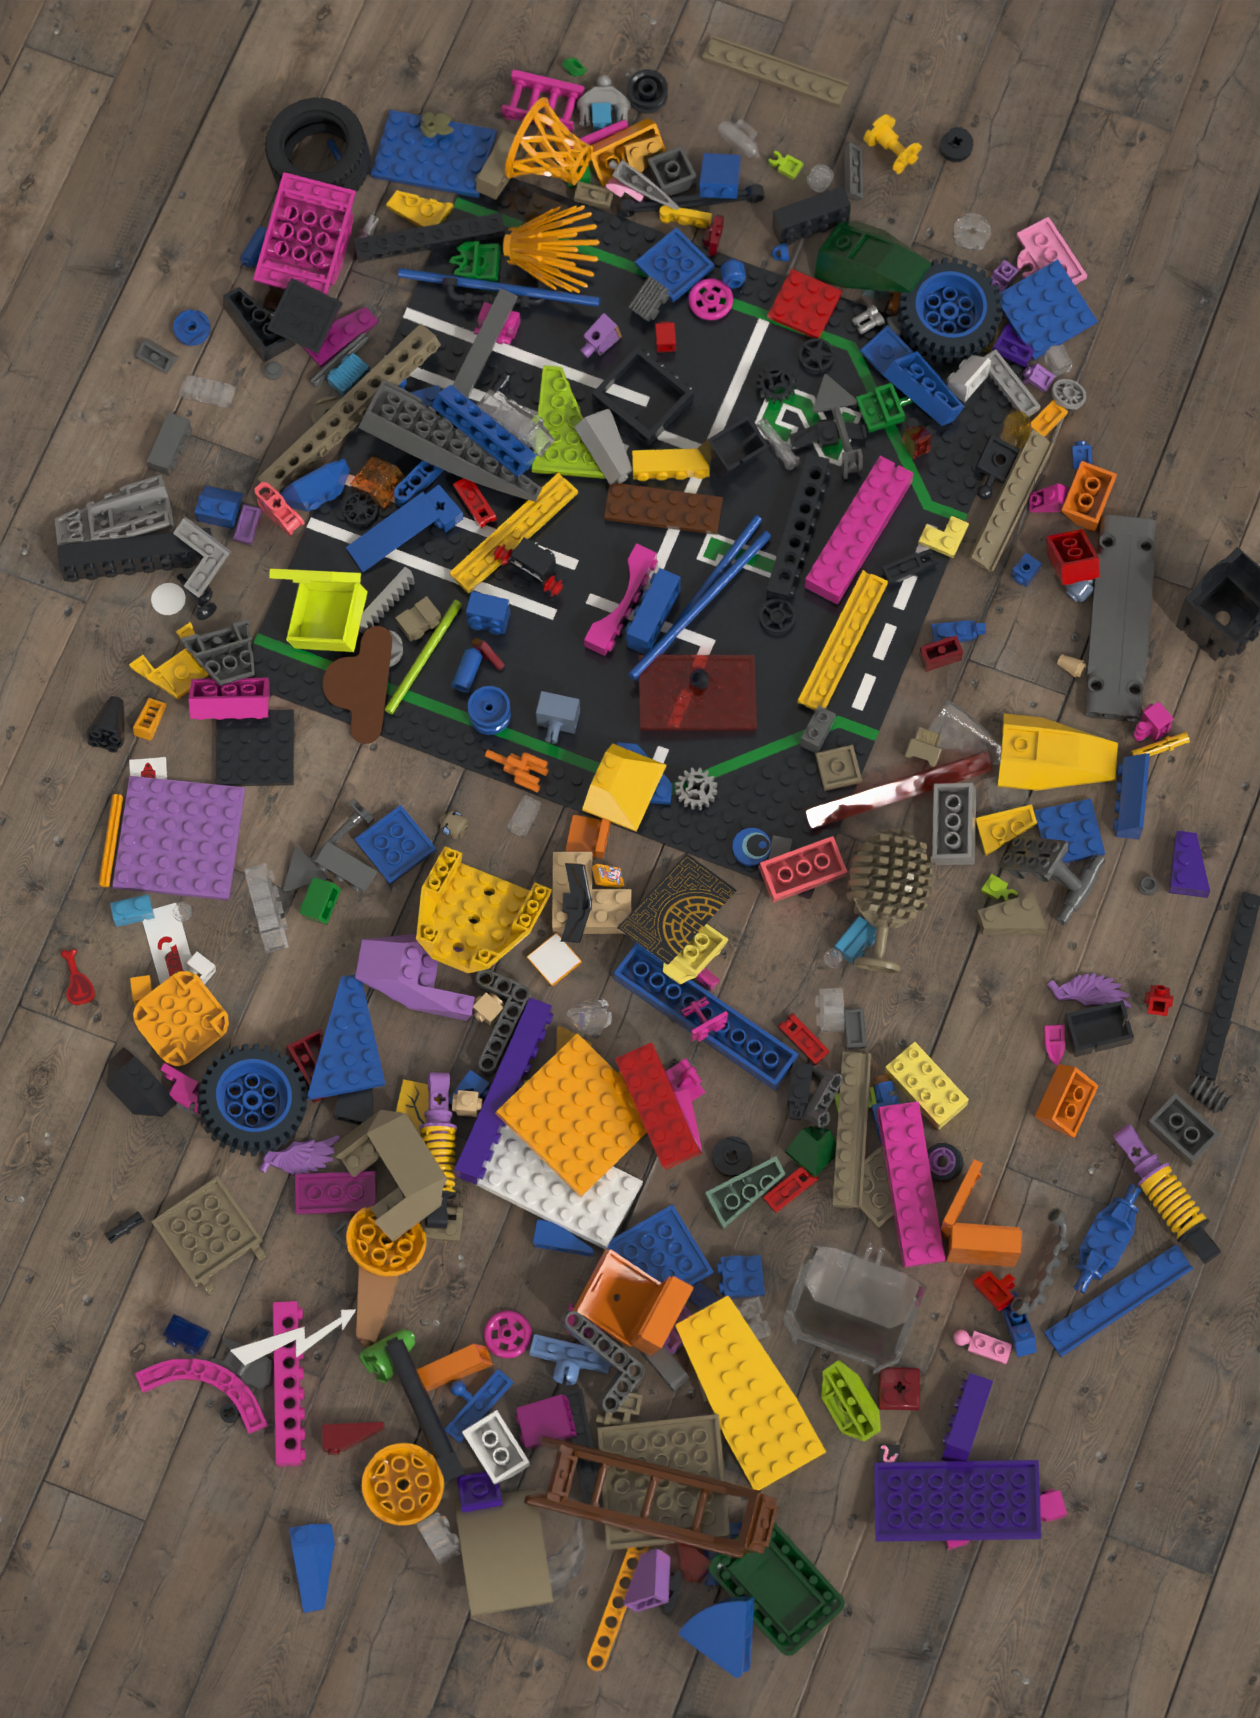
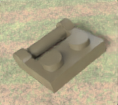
(453, 1230)

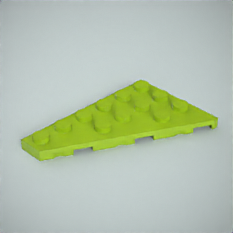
(560, 416)

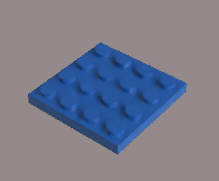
(1046, 309)
(663, 1248)

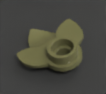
(436, 124)

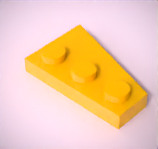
(419, 210)
(1004, 826)

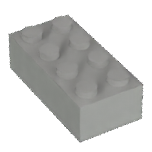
(954, 824)

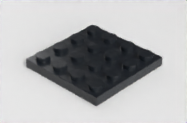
(256, 750)

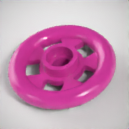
(708, 284)
(513, 1350)

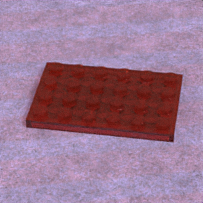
(672, 703)

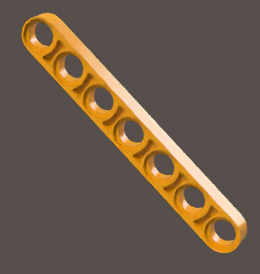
(610, 1610)

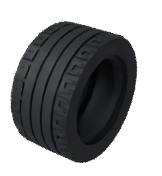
(315, 117)

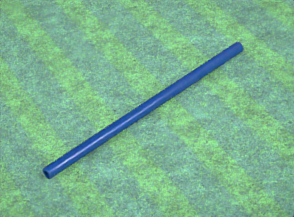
(495, 286)
(722, 566)
(699, 605)

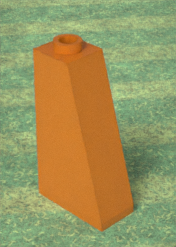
(455, 1366)

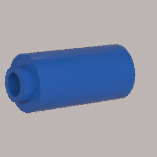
(253, 249)
(467, 670)

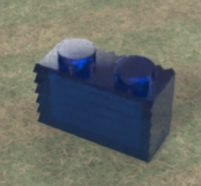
(187, 1335)

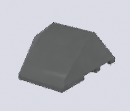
(224, 652)

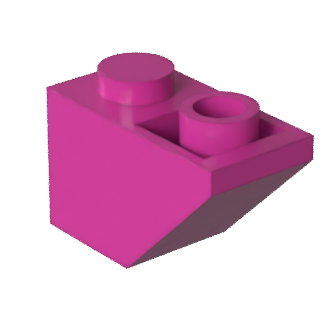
(1048, 499)

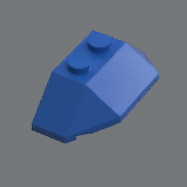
(317, 486)

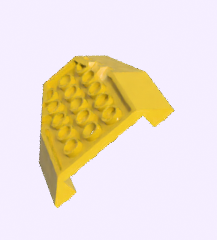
(456, 895)

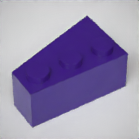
(1187, 867)

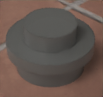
(273, 370)
(1148, 885)

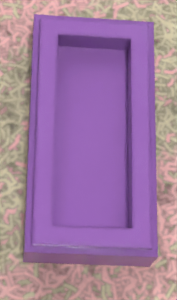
(247, 524)

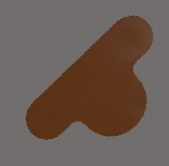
(361, 684)

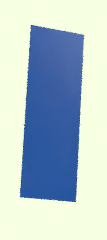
(393, 532)

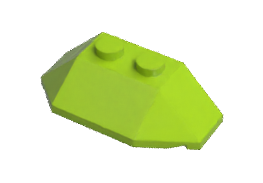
(849, 1402)

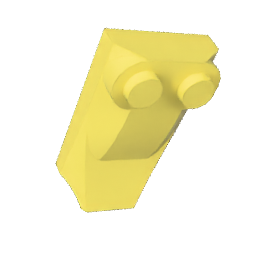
(696, 955)

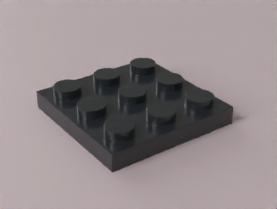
(304, 315)

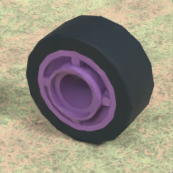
(954, 1165)

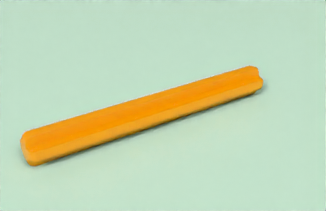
(110, 841)

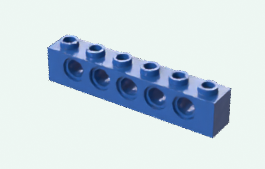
(484, 430)

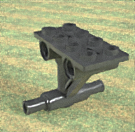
(1044, 861)

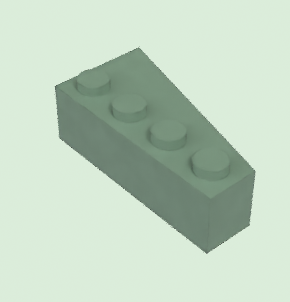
(740, 1192)

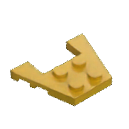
(176, 673)

